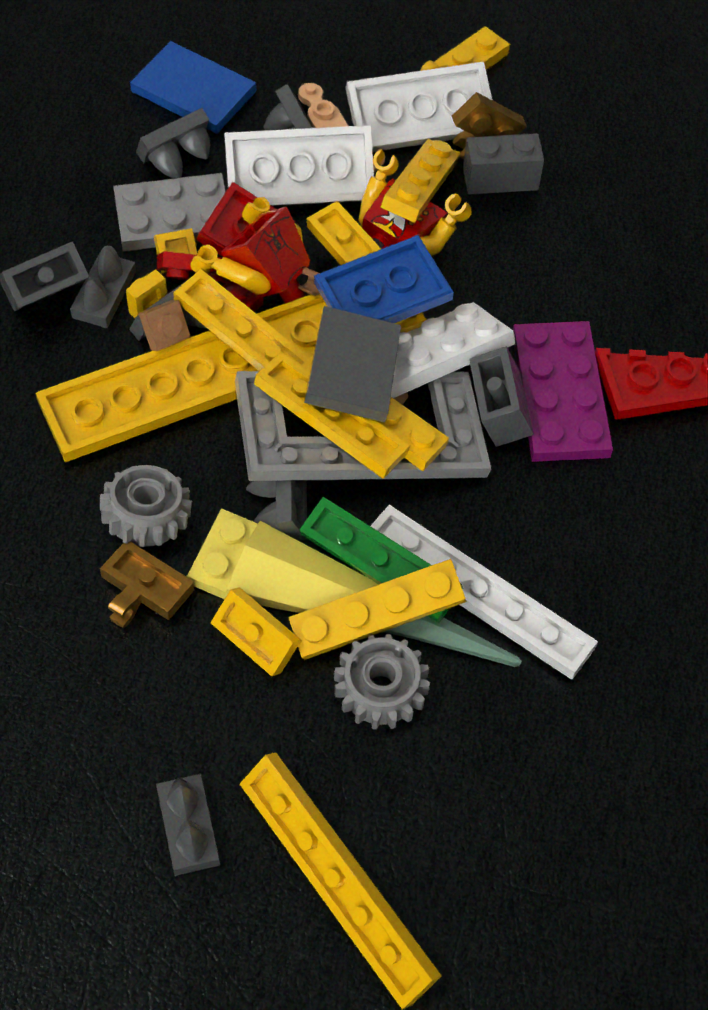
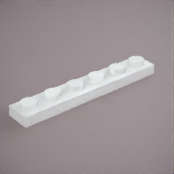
(495, 599)

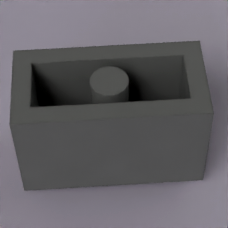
(503, 163)
(43, 276)
(501, 396)

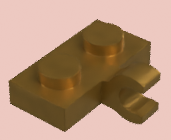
(483, 118)
(143, 581)

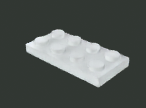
(416, 104)
(301, 164)
(446, 346)

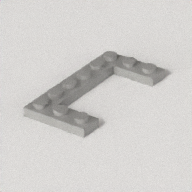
(278, 458)

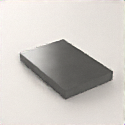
(353, 364)

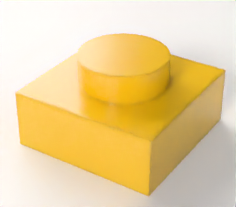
(177, 241)
(145, 292)

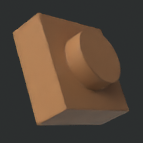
(164, 325)

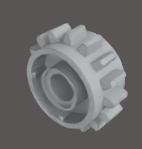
(145, 505)
(381, 703)

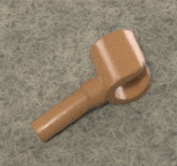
(309, 286)

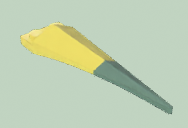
(297, 578)

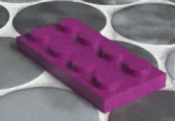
(562, 391)

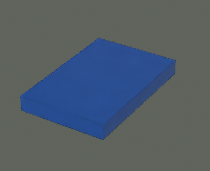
(191, 82)
(386, 283)

